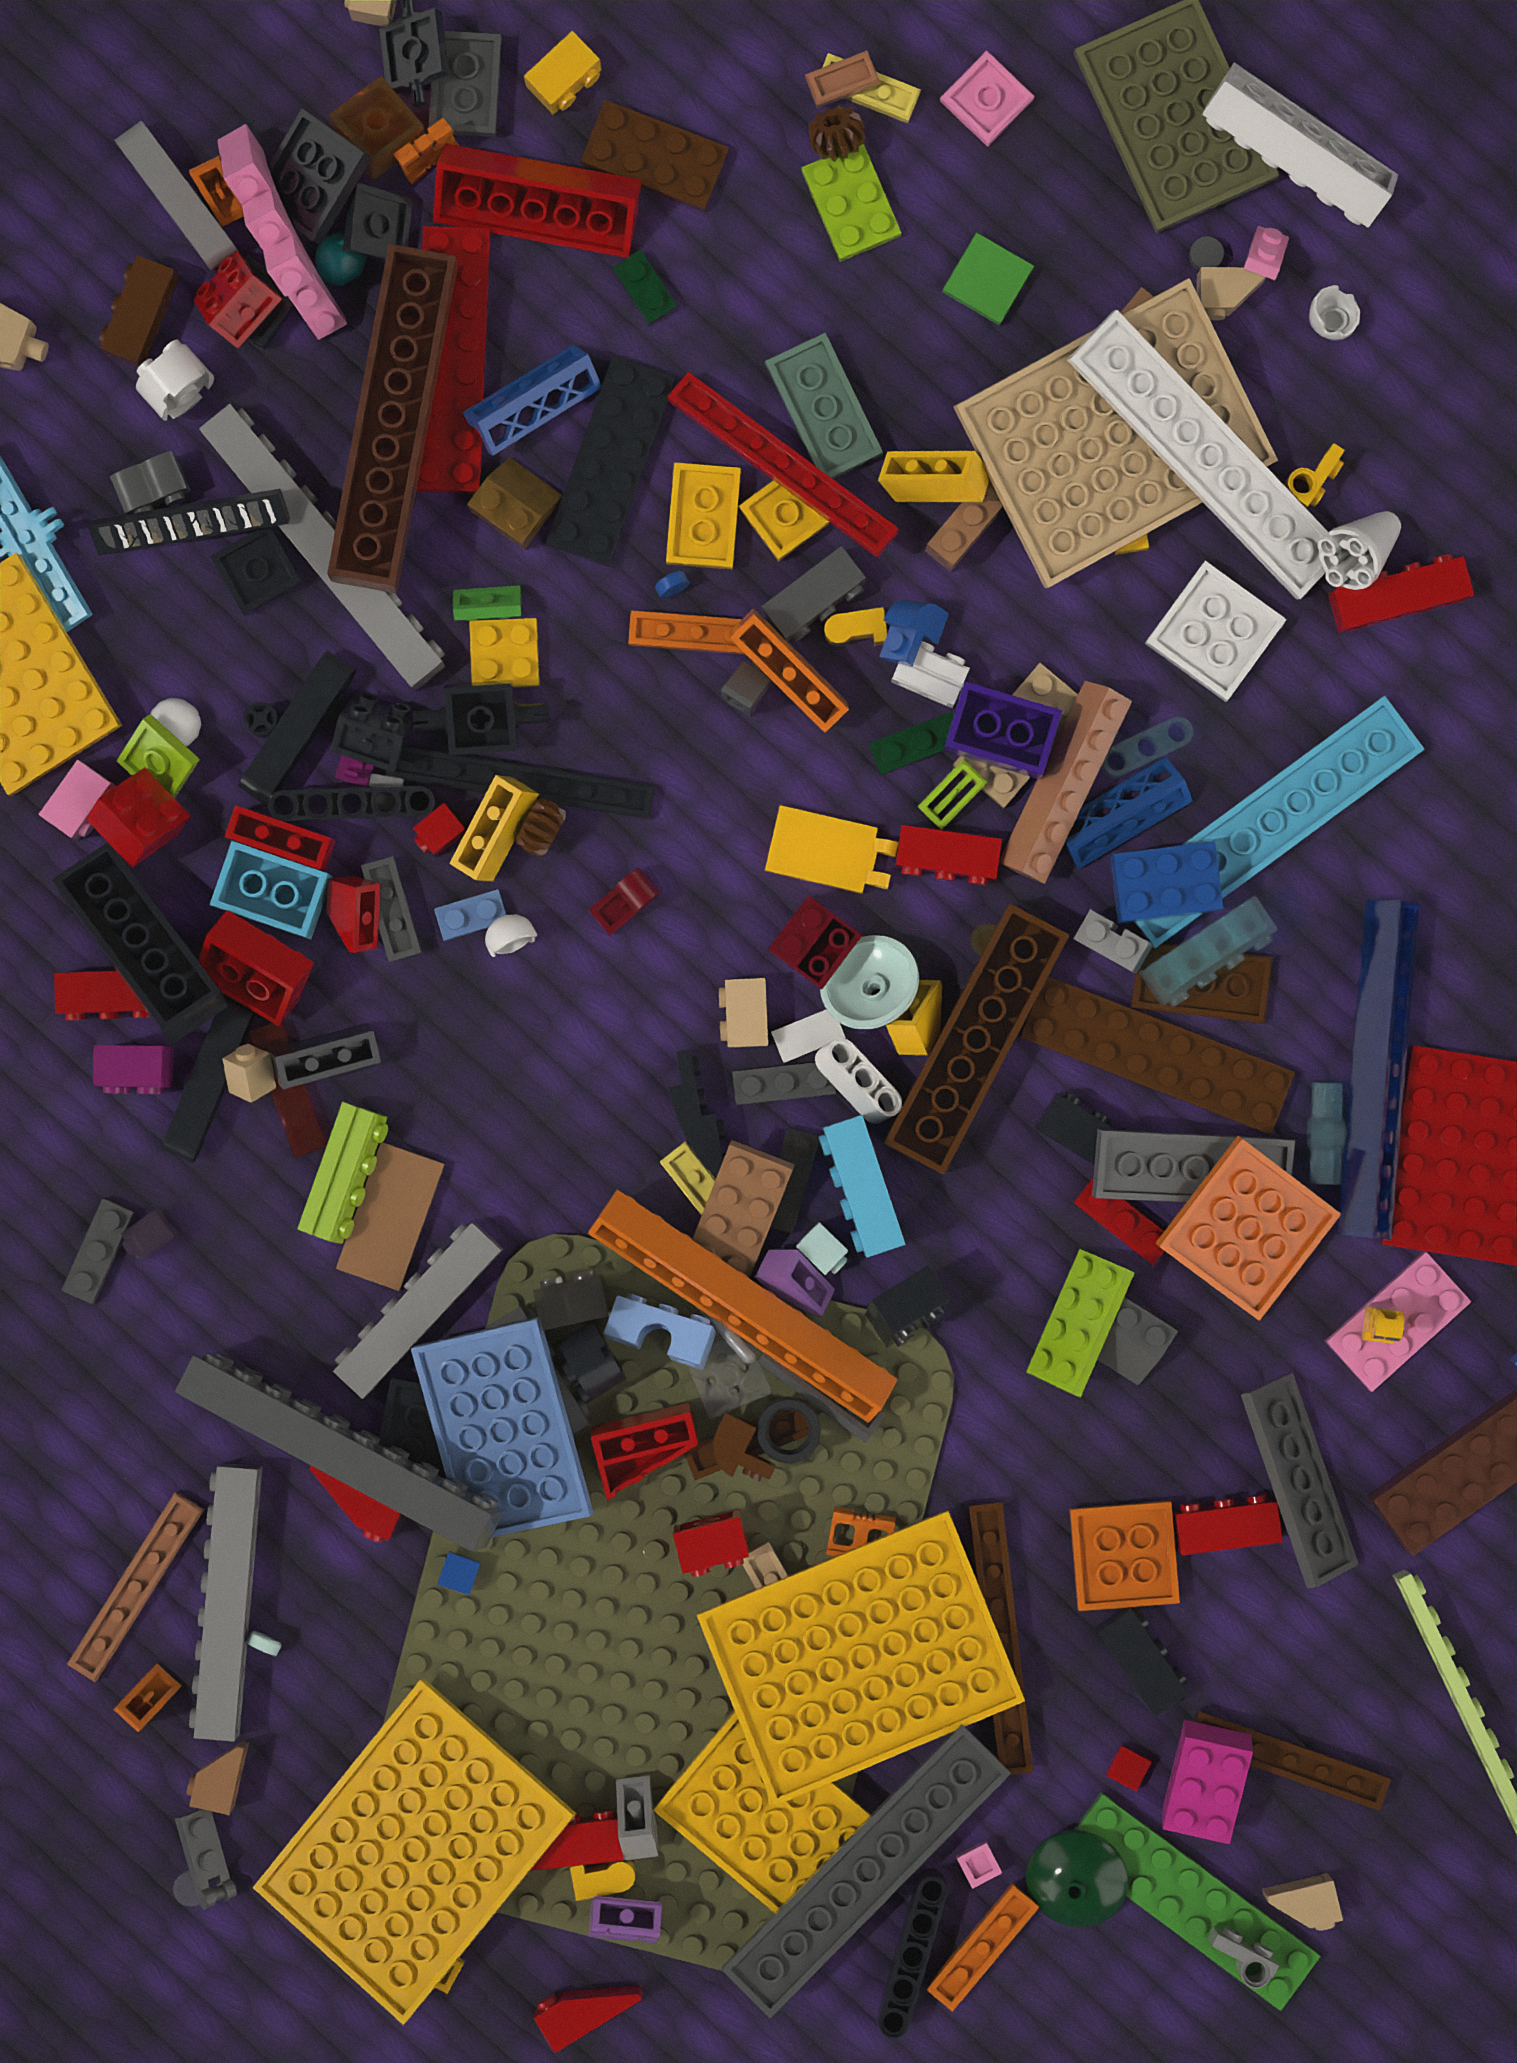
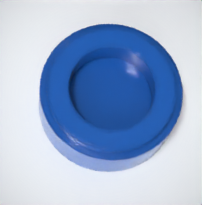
(672, 585)

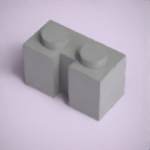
(1124, 950)

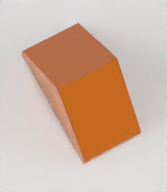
(216, 191)
(147, 1697)

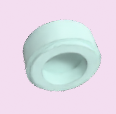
(264, 1643)

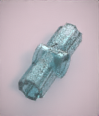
(1326, 1133)

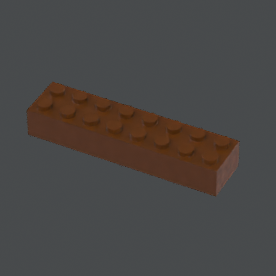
(976, 1038)

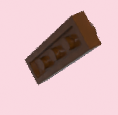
(783, 1429)

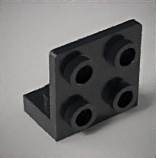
(372, 730)

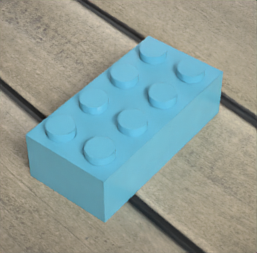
(862, 1185)

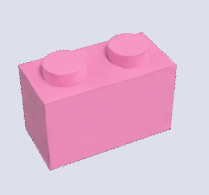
(75, 799)

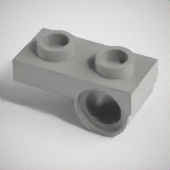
(1231, 1943)

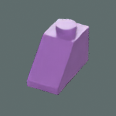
(795, 1281)

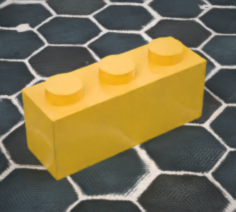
(934, 476)
(494, 828)

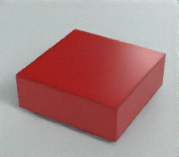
(1128, 1767)

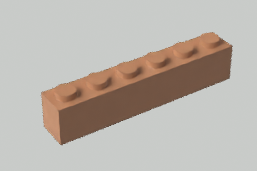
(1065, 781)

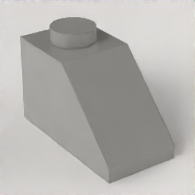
(636, 1818)

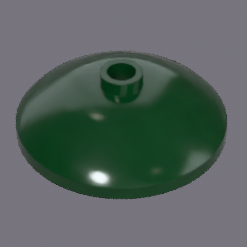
(1079, 1861)

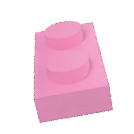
(1266, 252)

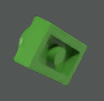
(487, 603)

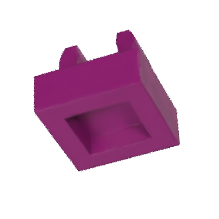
(354, 771)

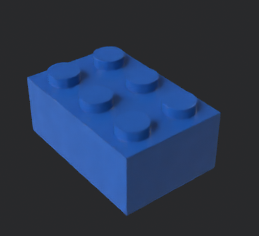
(1166, 882)

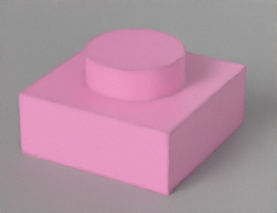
(978, 1864)

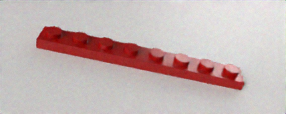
(783, 464)

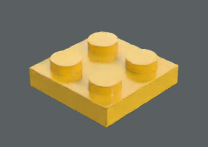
(781, 519)
(505, 651)

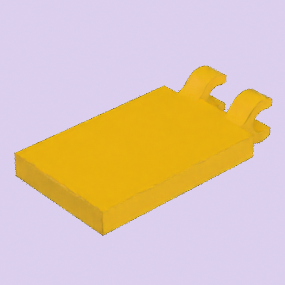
(827, 850)

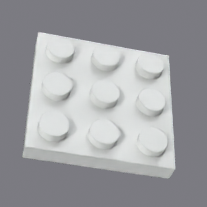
(1215, 631)

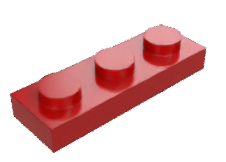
(1123, 1222)

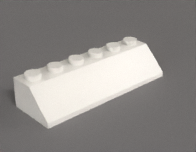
(1300, 146)

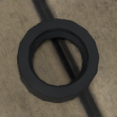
(767, 1444)

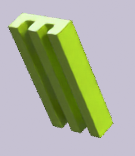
(973, 773)

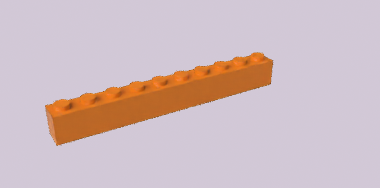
(743, 1306)

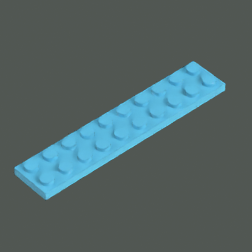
(1300, 801)

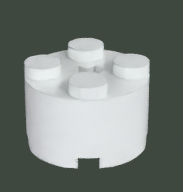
(173, 380)

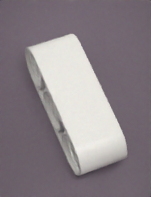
(873, 1087)

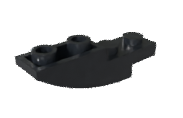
(700, 1131)

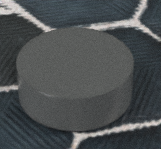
(1206, 253)

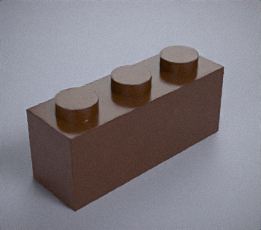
(138, 311)

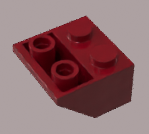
(814, 942)

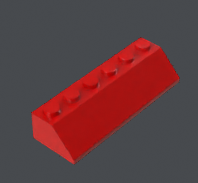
(536, 200)

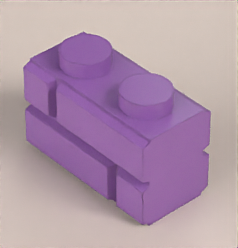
(625, 1919)

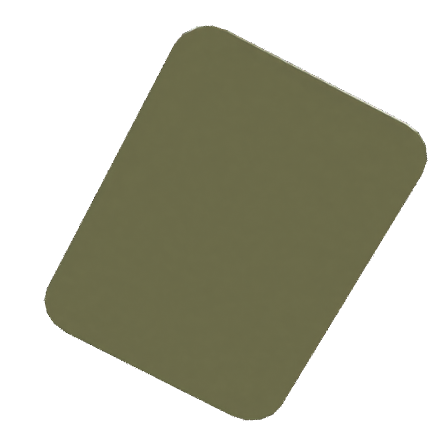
(589, 1634)

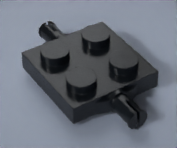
(414, 51)

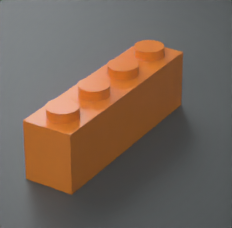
(789, 670)

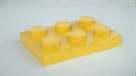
(703, 516)

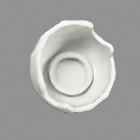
(1334, 313)
(179, 718)
(509, 934)

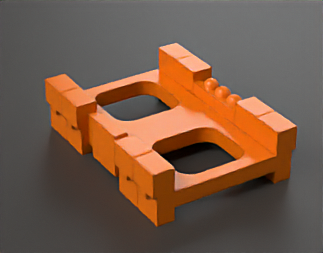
(408, 155)
(862, 1527)

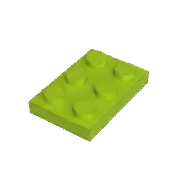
(851, 203)

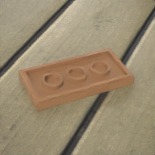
(391, 1216)

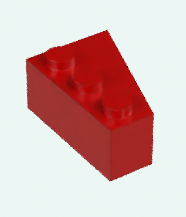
(640, 1444)

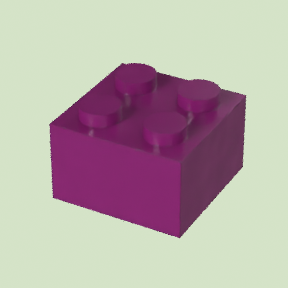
(124, 1067)

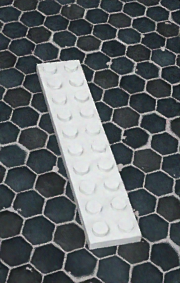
(1202, 452)

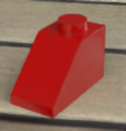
(354, 911)

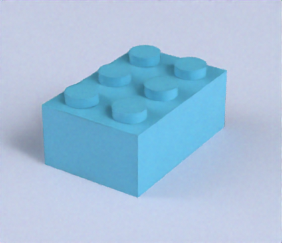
(271, 890)

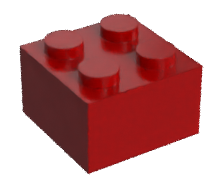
(138, 817)
(711, 1543)

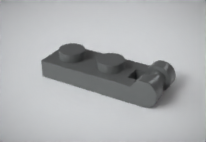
(205, 1857)

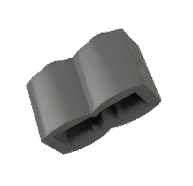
(151, 484)

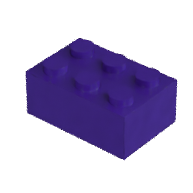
(1002, 730)

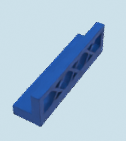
(529, 388)
(1126, 816)

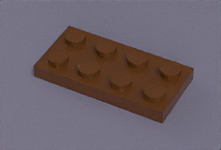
(659, 154)

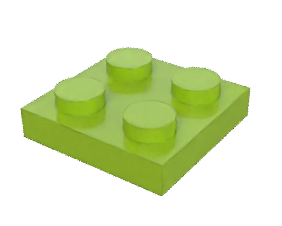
(160, 754)

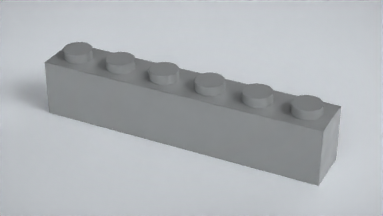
(418, 1309)

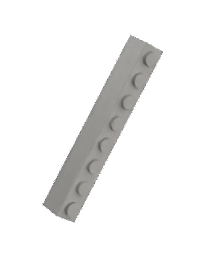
(227, 1602)

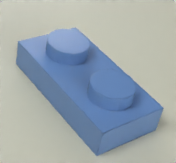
(469, 915)

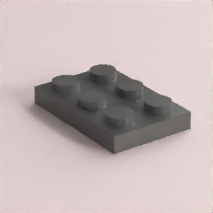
(471, 89)

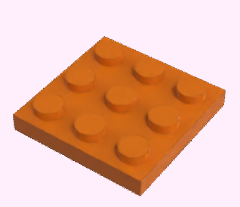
(1124, 1555)

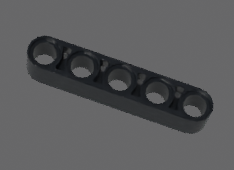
(297, 727)
(367, 808)
(207, 1082)
(914, 1969)

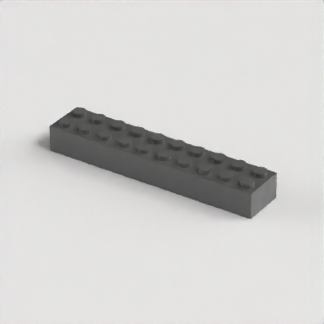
(341, 1451)

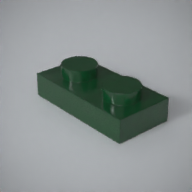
(644, 287)

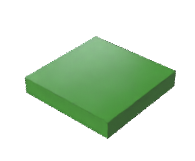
(988, 279)

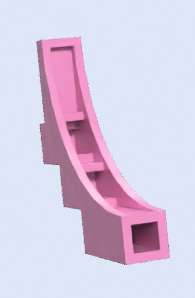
(267, 220)

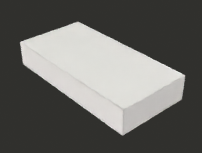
(807, 1035)

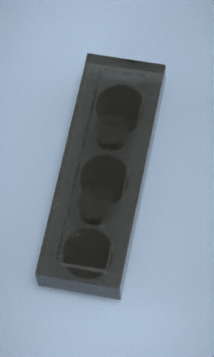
(800, 1150)

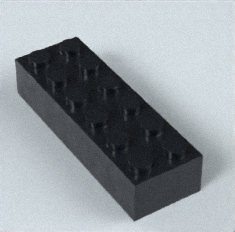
(140, 943)

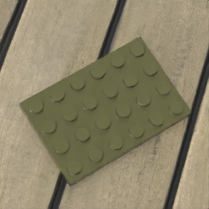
(1152, 96)

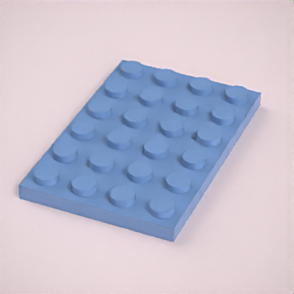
(504, 1423)

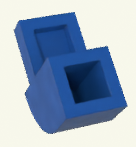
(909, 626)

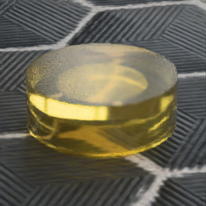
(980, 937)

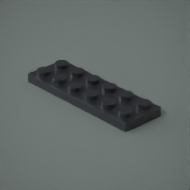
(611, 461)

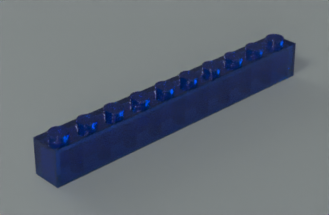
(1378, 1069)

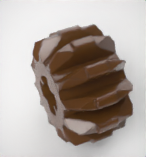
(836, 133)
(541, 827)

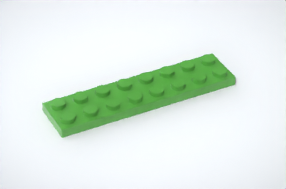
(1195, 1900)

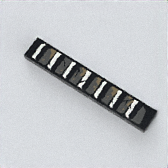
(189, 522)

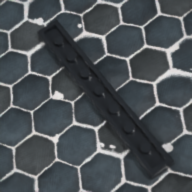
(558, 786)

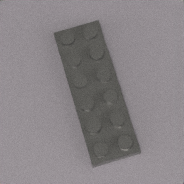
(1168, 1163)
(1299, 1480)

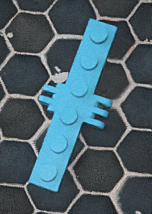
(32, 538)

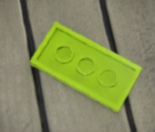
(1080, 1322)

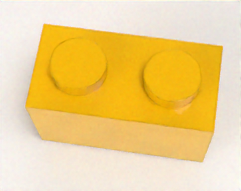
(563, 73)

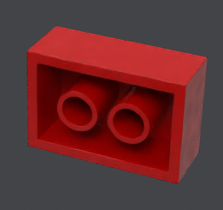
(254, 967)

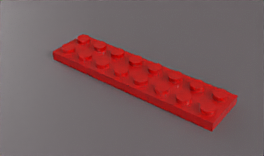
(453, 446)

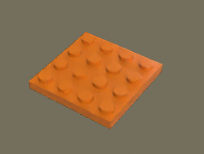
(1248, 1228)

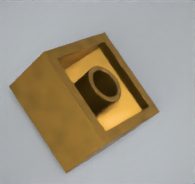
(514, 502)

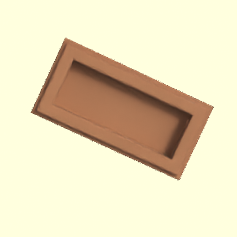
(842, 79)

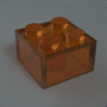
(377, 124)

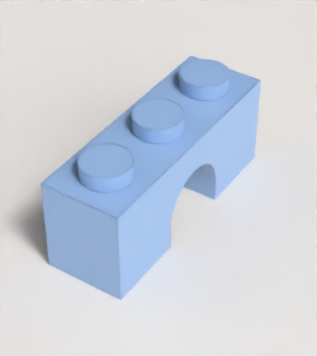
(634, 1319)

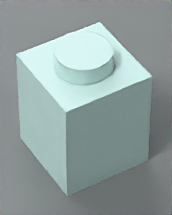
(823, 1249)

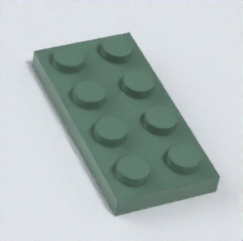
(823, 407)

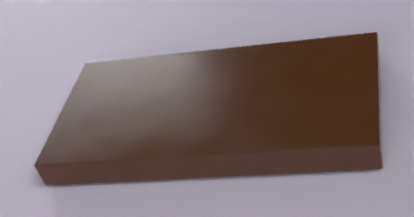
(1233, 995)

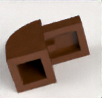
(730, 1448)

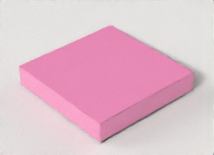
(987, 98)

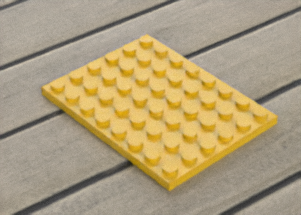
(860, 1657)
(414, 1850)

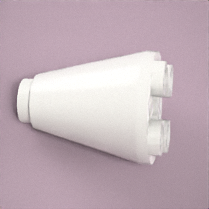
(1358, 550)

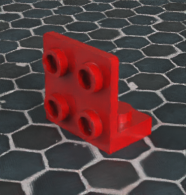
(235, 300)

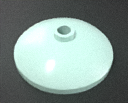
(872, 965)

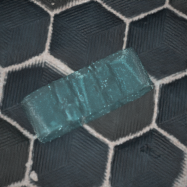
(1162, 747)

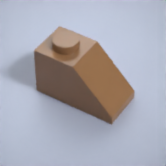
(218, 1781)

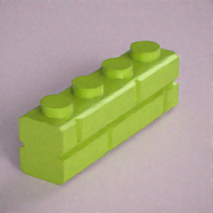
(343, 1173)

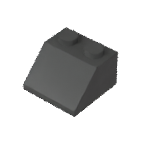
(1135, 1342)

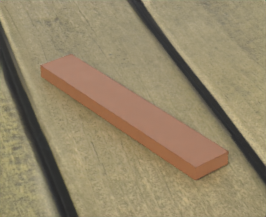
(135, 1586)

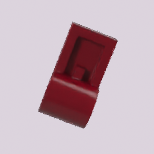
(624, 901)

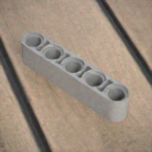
(176, 195)

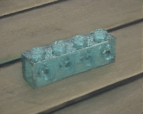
(1208, 951)

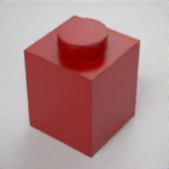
(438, 831)

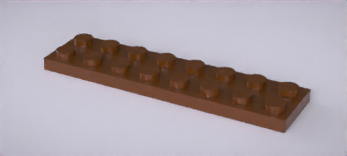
(1158, 1055)

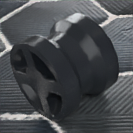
(257, 716)

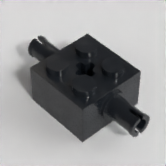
(466, 733)

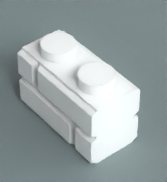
(933, 675)

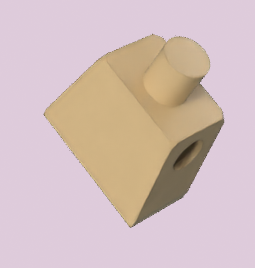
(18, 340)

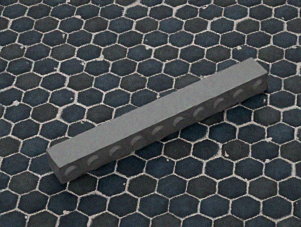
(313, 537)

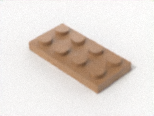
(742, 1205)

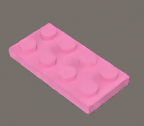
(1428, 1305)

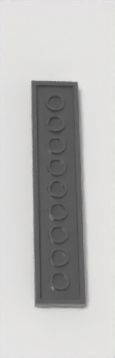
(865, 1870)

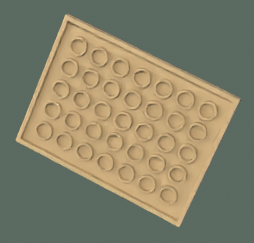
(1073, 466)

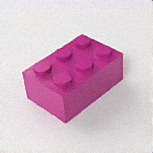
(1207, 1781)

